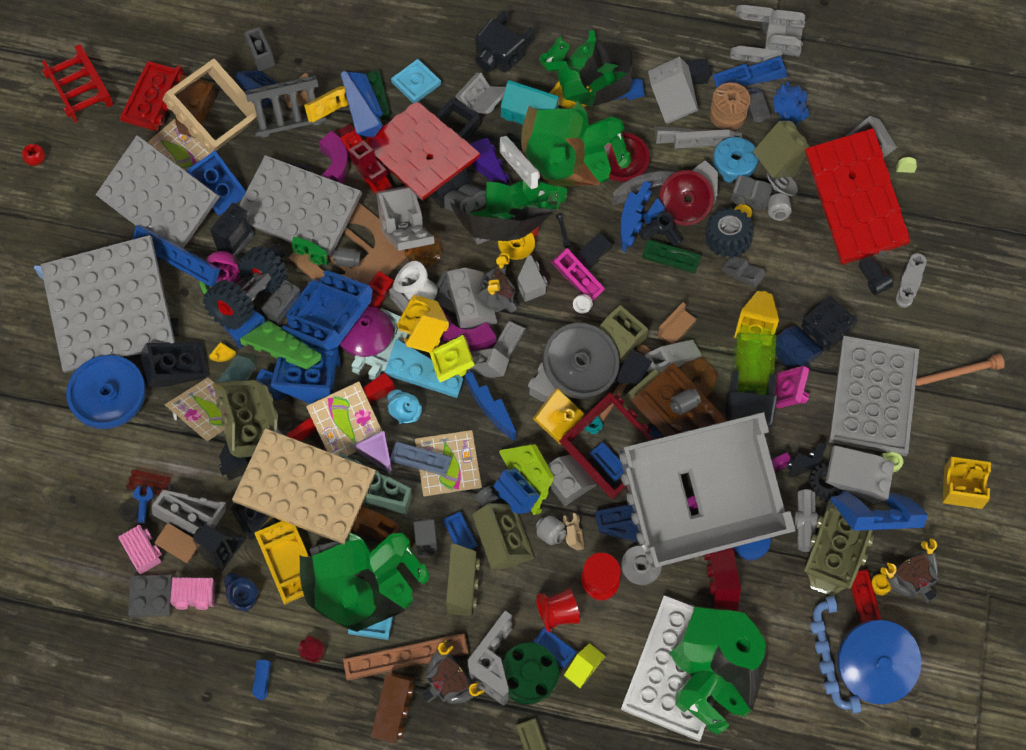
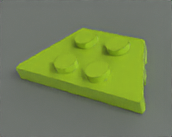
(532, 467)

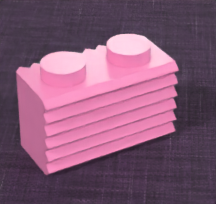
(139, 549)
(193, 592)

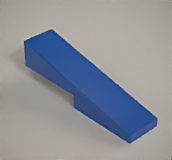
(754, 74)

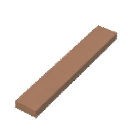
(401, 657)

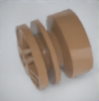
(729, 106)

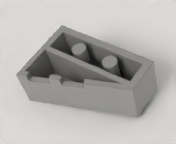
(187, 512)

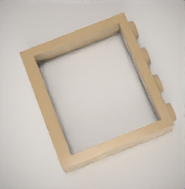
(229, 87)

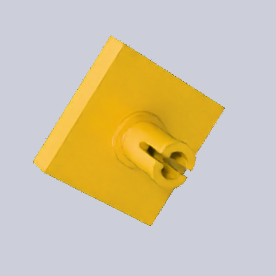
(558, 415)

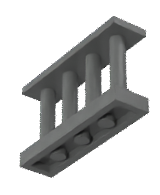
(273, 92)

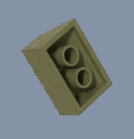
(502, 536)
(462, 581)

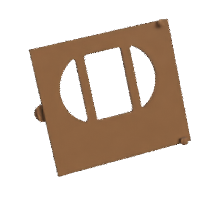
(381, 258)

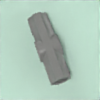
(805, 519)

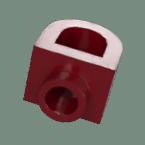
(311, 650)

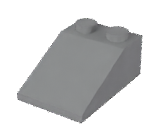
(673, 89)
(860, 474)

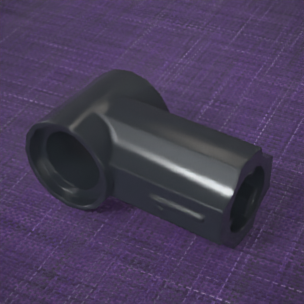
(876, 278)

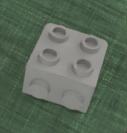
(480, 96)

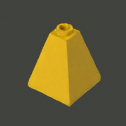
(758, 315)

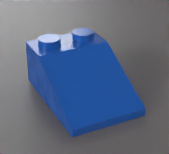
(218, 178)

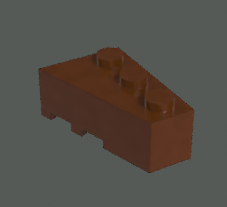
(198, 100)

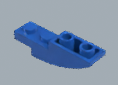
(632, 215)

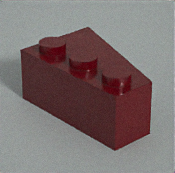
(723, 579)

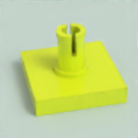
(452, 359)

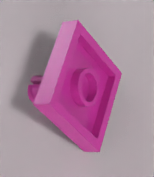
(790, 387)

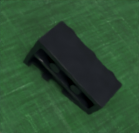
(217, 544)

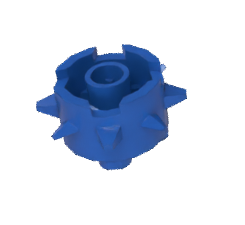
(791, 103)

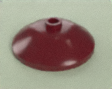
(638, 157)
(675, 190)

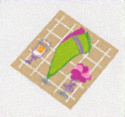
(179, 148)
(199, 409)
(344, 419)
(463, 470)

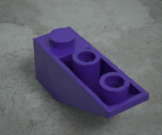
(488, 164)

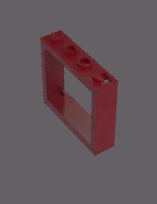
(566, 441)

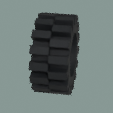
(815, 486)

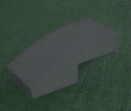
(742, 271)

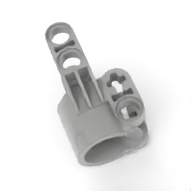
(782, 34)

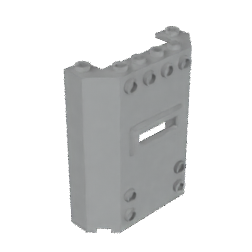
(730, 484)

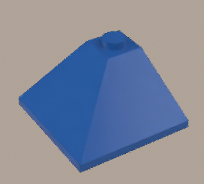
(309, 383)

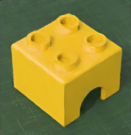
(423, 322)
(966, 482)

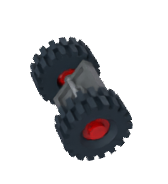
(231, 302)

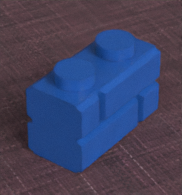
(516, 491)

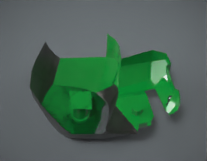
(594, 64)
(512, 210)
(360, 586)
(724, 660)

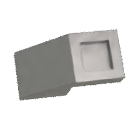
(758, 109)

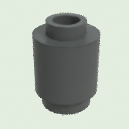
(346, 257)
(685, 401)

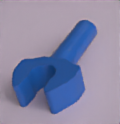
(143, 502)

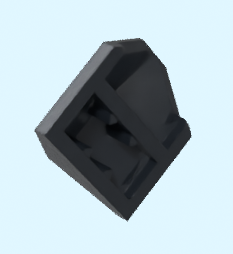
(633, 368)

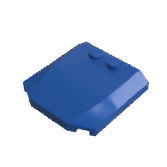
(327, 309)

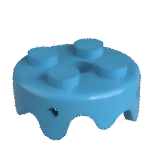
(729, 167)

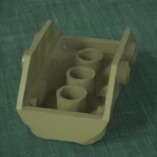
(245, 414)
(836, 553)

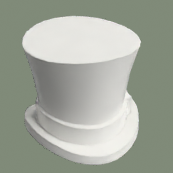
(413, 281)

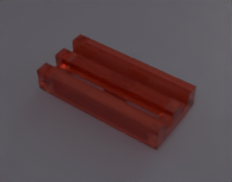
(133, 479)

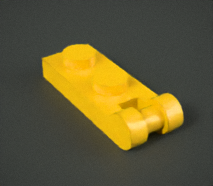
(326, 104)

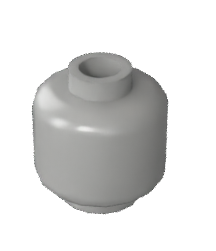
(779, 206)
(550, 530)

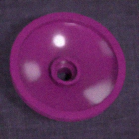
(369, 339)

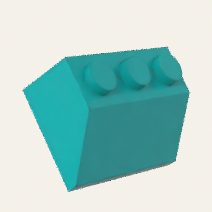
(519, 97)

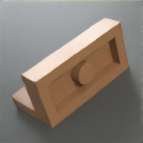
(676, 325)
(176, 543)

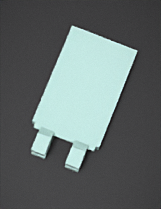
(380, 360)

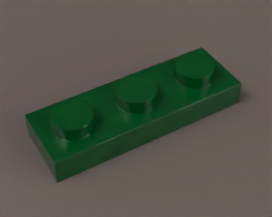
(376, 83)
(671, 256)

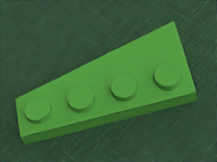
(281, 344)

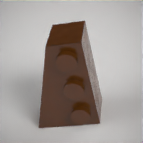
(393, 707)

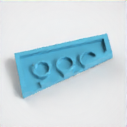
(418, 369)

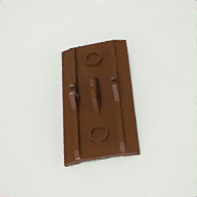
(656, 399)

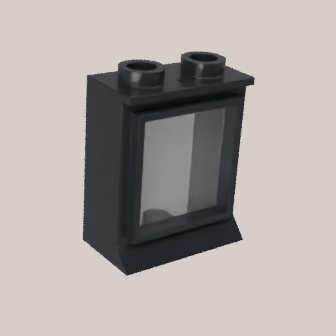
(232, 230)

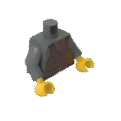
(496, 288)
(916, 574)
(448, 679)

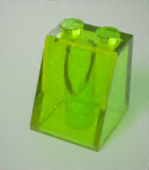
(754, 360)

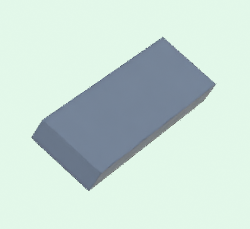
(420, 459)

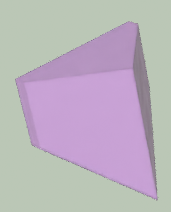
(376, 451)

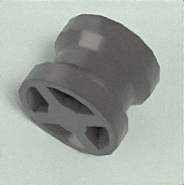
(486, 497)

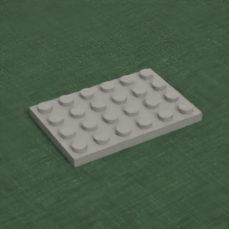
(157, 193)
(298, 204)
(874, 396)

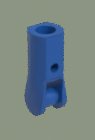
(261, 679)

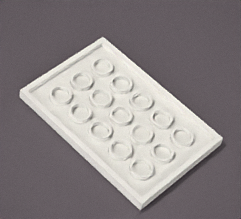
(659, 678)

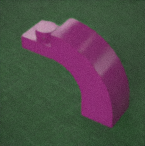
(336, 151)
(477, 338)

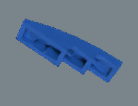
(493, 409)

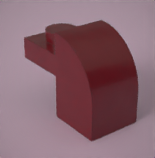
(366, 162)

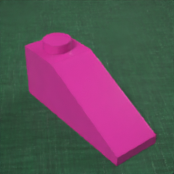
(576, 273)

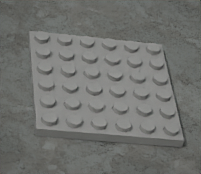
(107, 302)

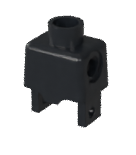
(500, 46)
(749, 402)

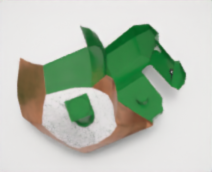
(568, 148)

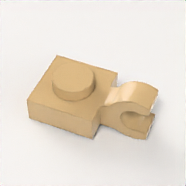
(574, 534)

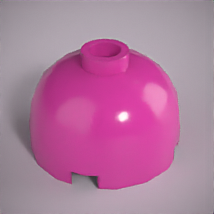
(227, 264)

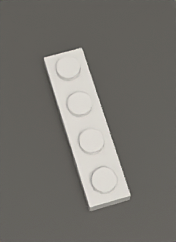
(519, 162)

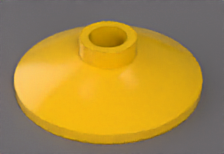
(526, 247)

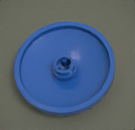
(106, 392)
(879, 661)

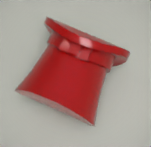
(601, 576)
(558, 609)

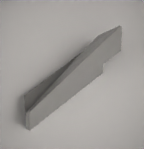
(692, 137)

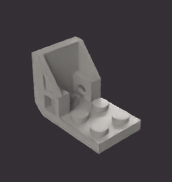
(402, 219)
(491, 677)

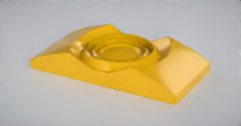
(282, 552)

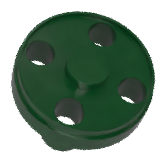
(530, 673)

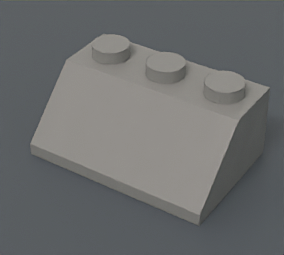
(468, 307)

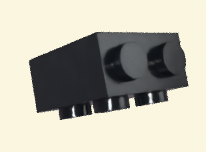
(829, 323)

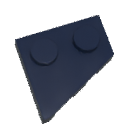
(617, 522)

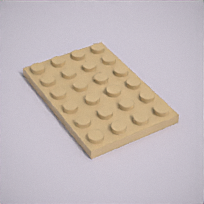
(304, 486)

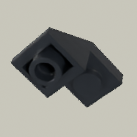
(804, 464)

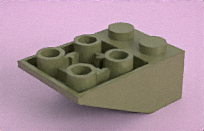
(624, 331)

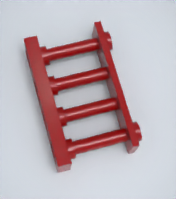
(87, 70)

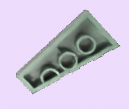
(386, 492)

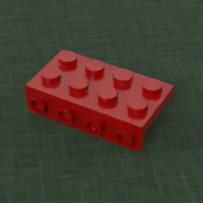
(146, 103)

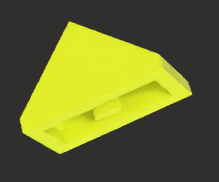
(584, 665)

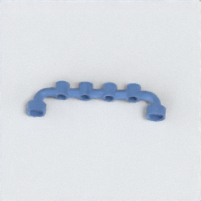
(827, 666)

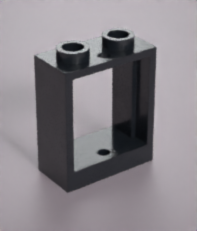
(462, 110)

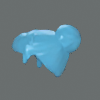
(399, 407)

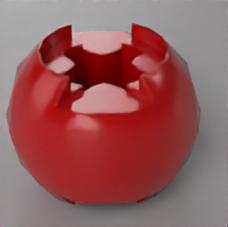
(33, 154)

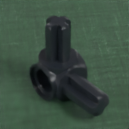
(658, 228)

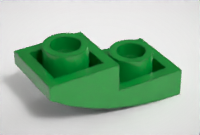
(315, 253)

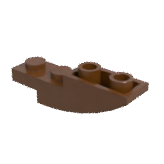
(377, 526)

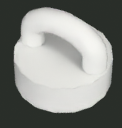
(582, 303)

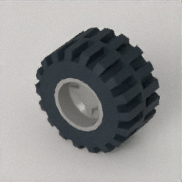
(729, 232)

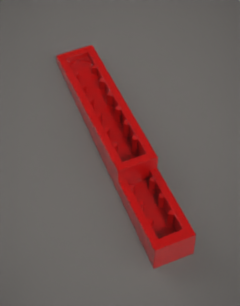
(374, 391)

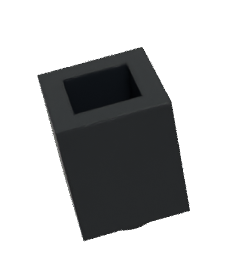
(699, 71)

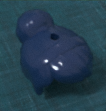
(234, 585)

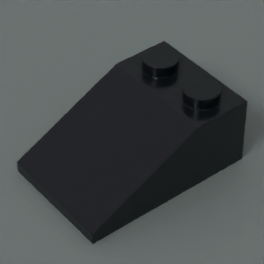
(173, 363)

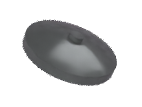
(580, 360)

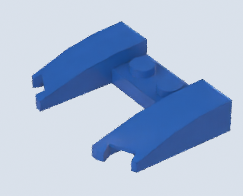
(903, 513)

